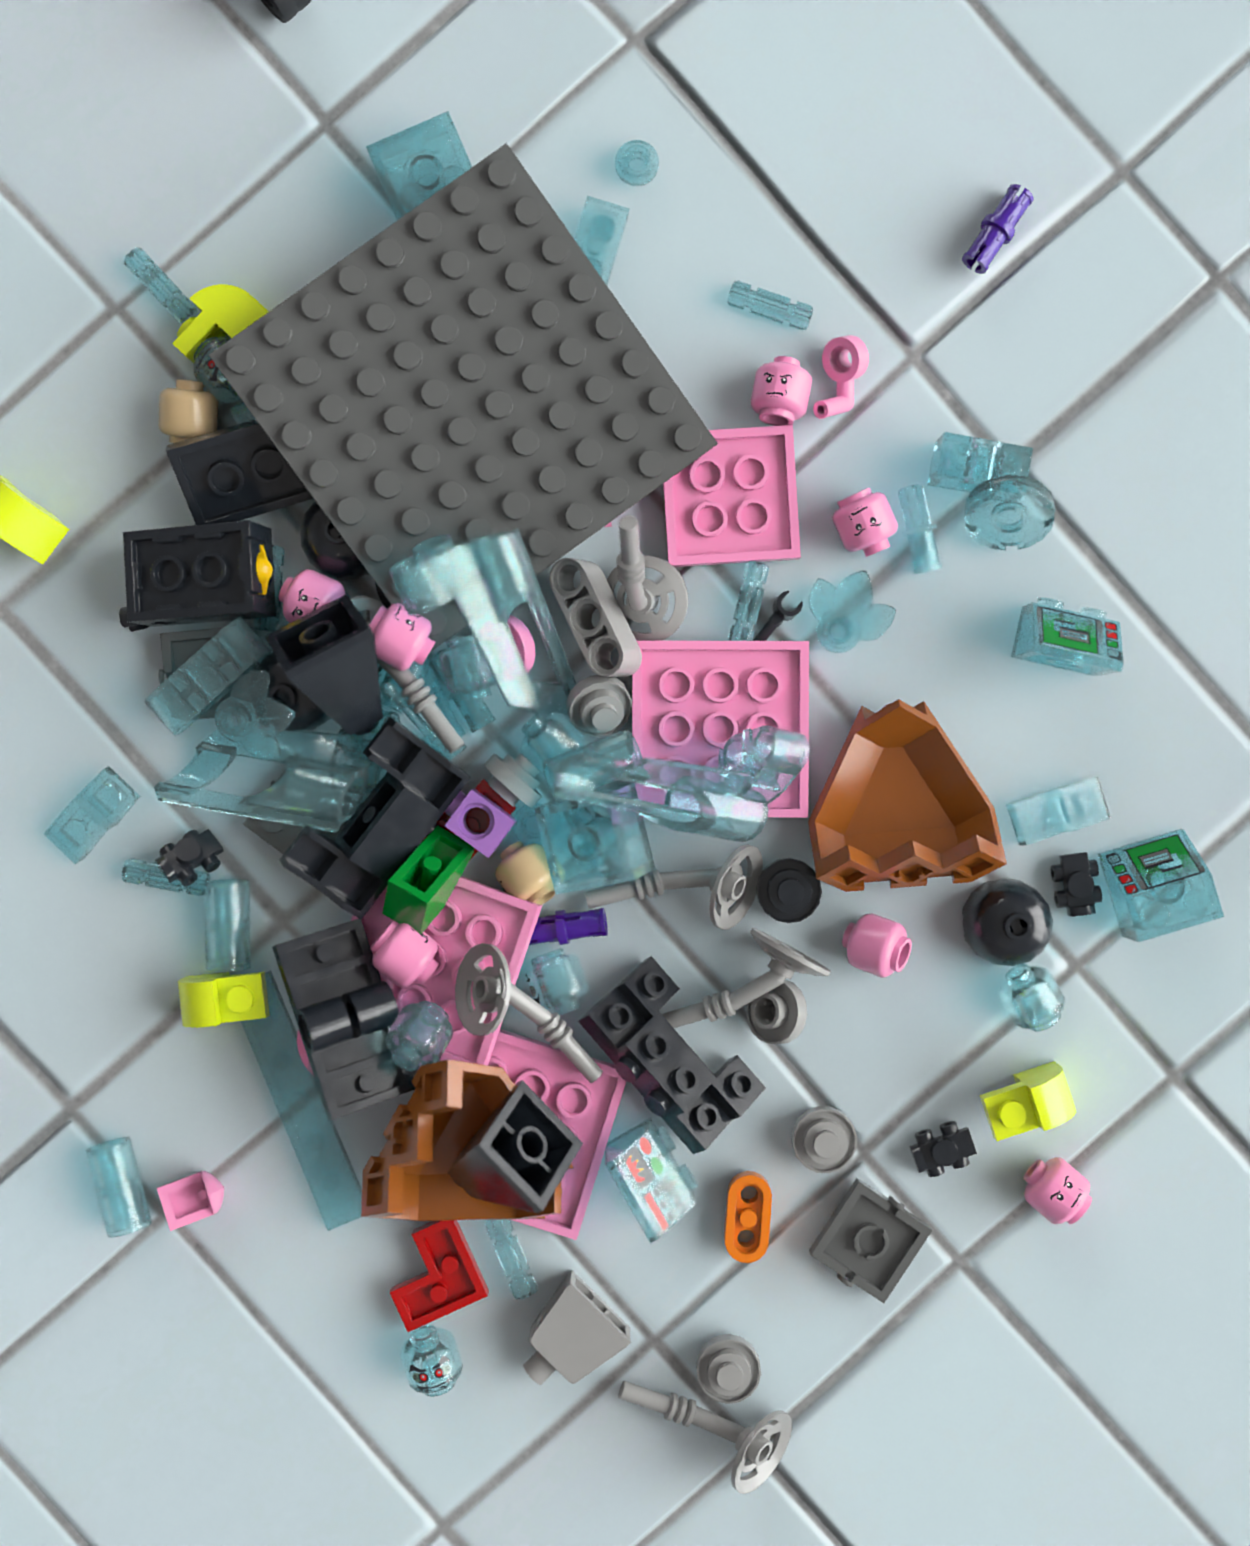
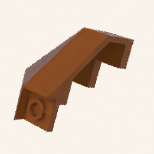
(902, 807)
(426, 1139)

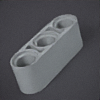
(578, 608)

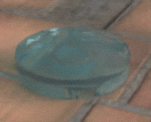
(1009, 512)

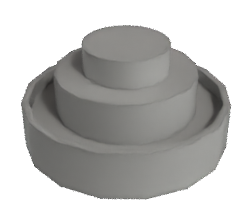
(599, 705)
(514, 779)
(778, 1014)
(824, 1139)
(728, 1368)

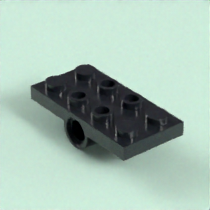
(343, 1017)

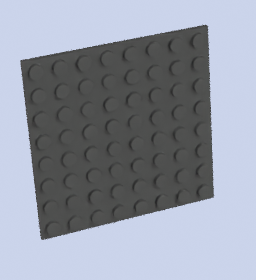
(465, 384)

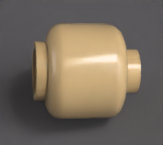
(187, 411)
(525, 873)

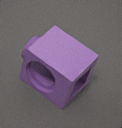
(500, 821)

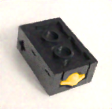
(199, 573)

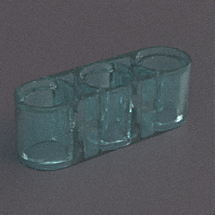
(207, 676)

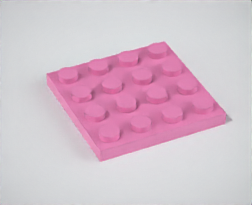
(704, 692)
(470, 917)
(581, 1105)

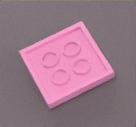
(735, 501)

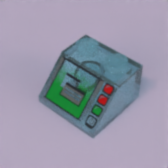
(1068, 639)
(1159, 886)

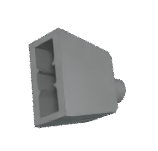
(574, 1333)

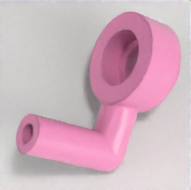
(841, 370)

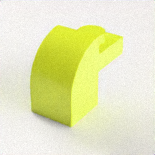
(223, 312)
(28, 524)
(222, 998)
(1034, 1101)

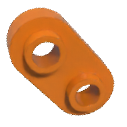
(747, 1214)

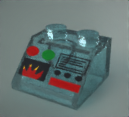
(650, 1177)

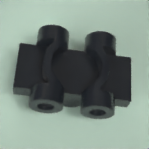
(189, 853)
(1079, 889)
(945, 1150)

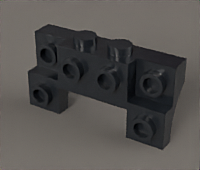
(385, 827)
(663, 1064)

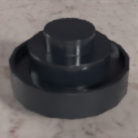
(788, 890)

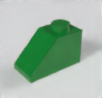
(427, 879)

